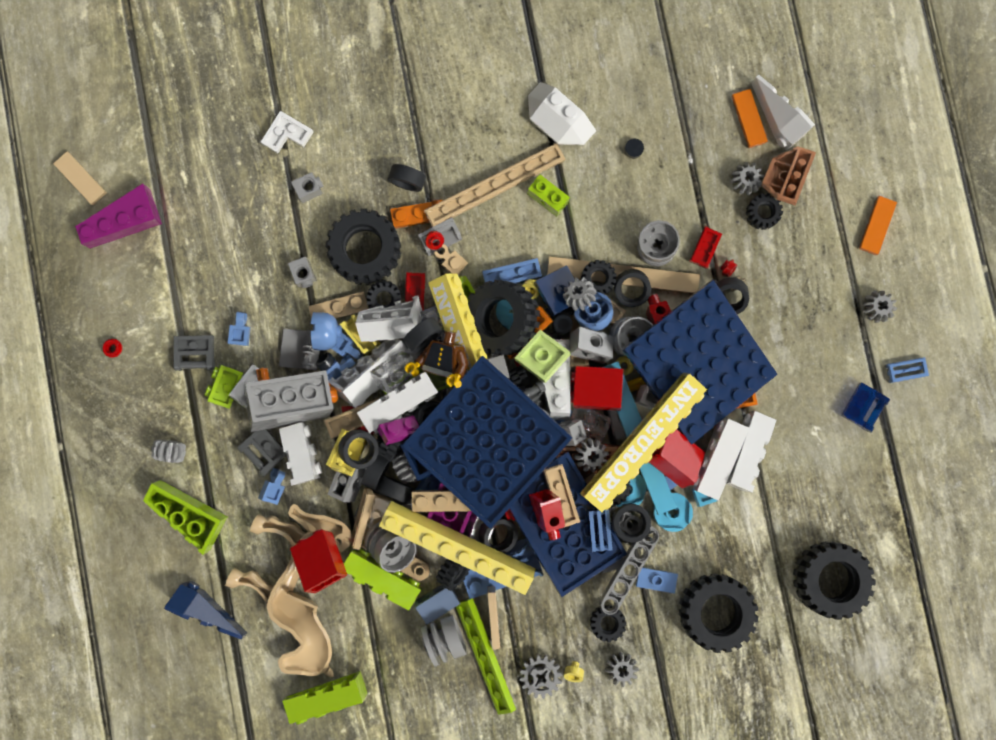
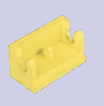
(351, 329)
(354, 451)

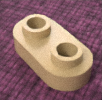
(411, 569)

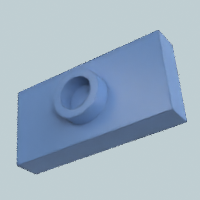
(657, 580)

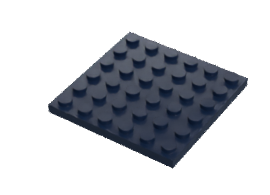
(713, 346)
(487, 442)

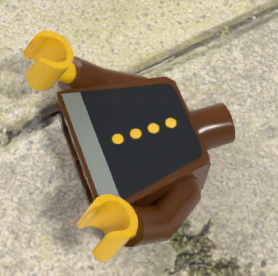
(442, 359)

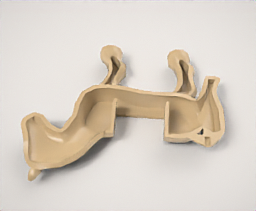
(288, 608)

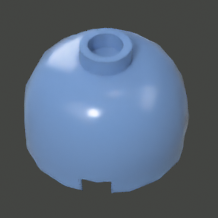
(598, 315)
(325, 331)

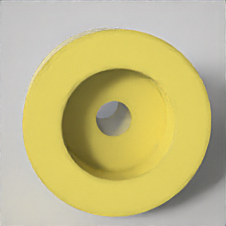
(529, 286)
(574, 673)

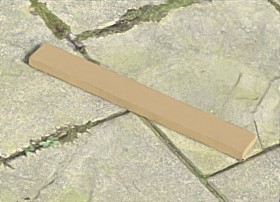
(494, 185)
(658, 279)

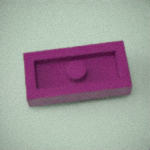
(398, 429)

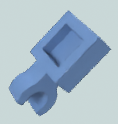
(239, 333)
(344, 346)
(336, 368)
(272, 489)

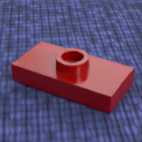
(705, 247)
(415, 287)

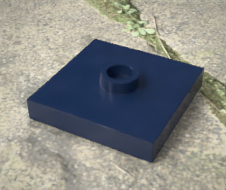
(552, 289)

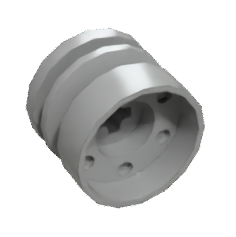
(661, 233)
(629, 325)
(389, 549)
(443, 640)

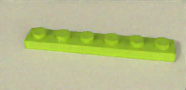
(485, 657)

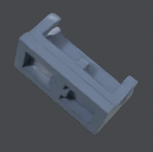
(436, 603)

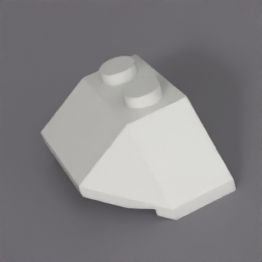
(558, 116)

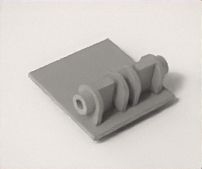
(298, 350)

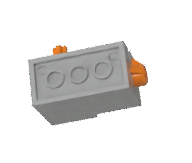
(288, 399)

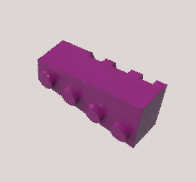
(122, 218)

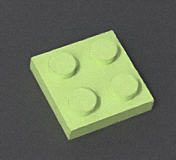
(542, 356)

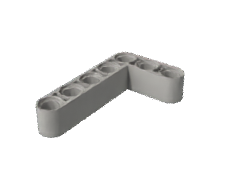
(637, 562)

